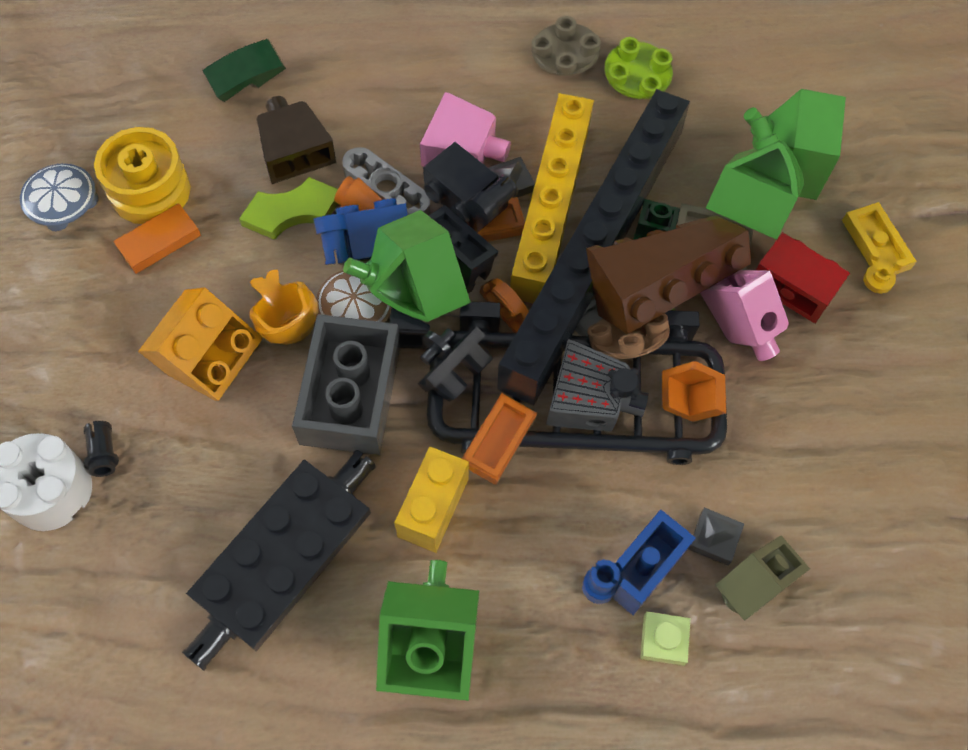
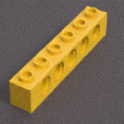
(552, 196)

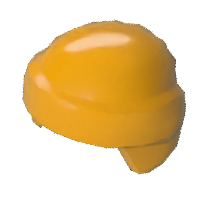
(284, 311)

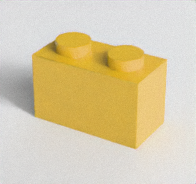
(432, 499)

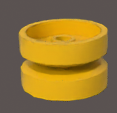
(141, 173)

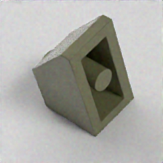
(761, 577)

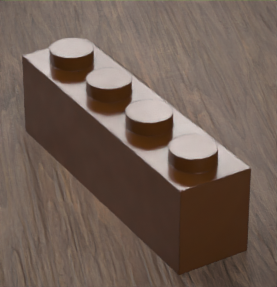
(658, 272)

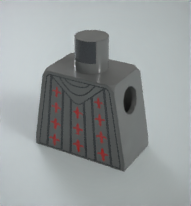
(584, 391)

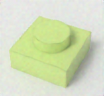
(665, 638)

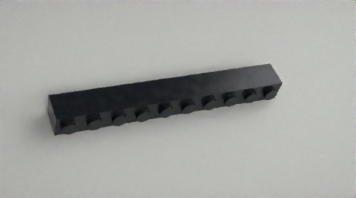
(609, 218)

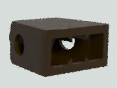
(293, 140)

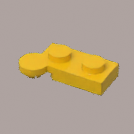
(879, 245)

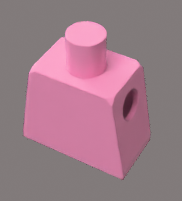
(466, 125)
(749, 310)

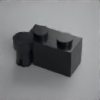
(467, 186)

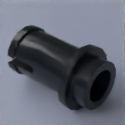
(100, 454)

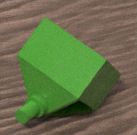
(812, 130)
(759, 184)
(413, 268)
(427, 637)

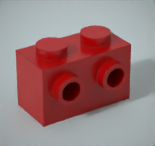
(803, 276)

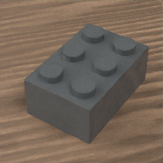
(347, 384)

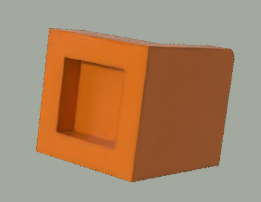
(693, 391)

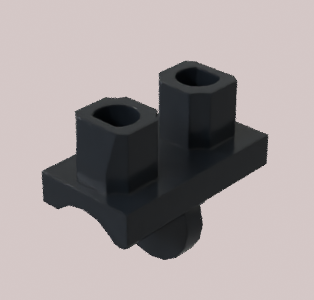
(467, 350)

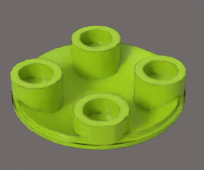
(638, 68)

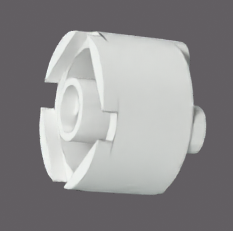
(42, 481)

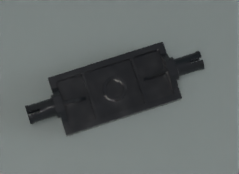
(278, 556)

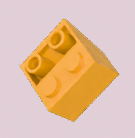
(201, 343)

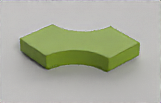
(274, 213)

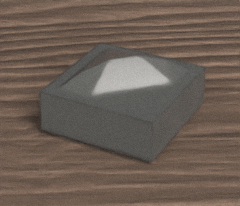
(518, 172)
(716, 536)

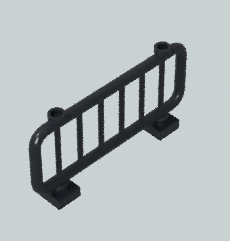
(679, 450)

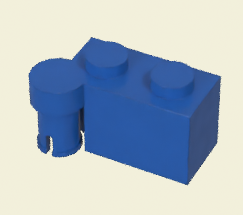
(355, 231)
(640, 566)

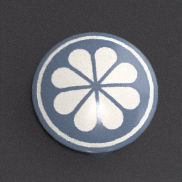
(58, 195)

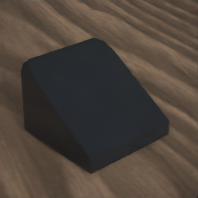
(410, 329)

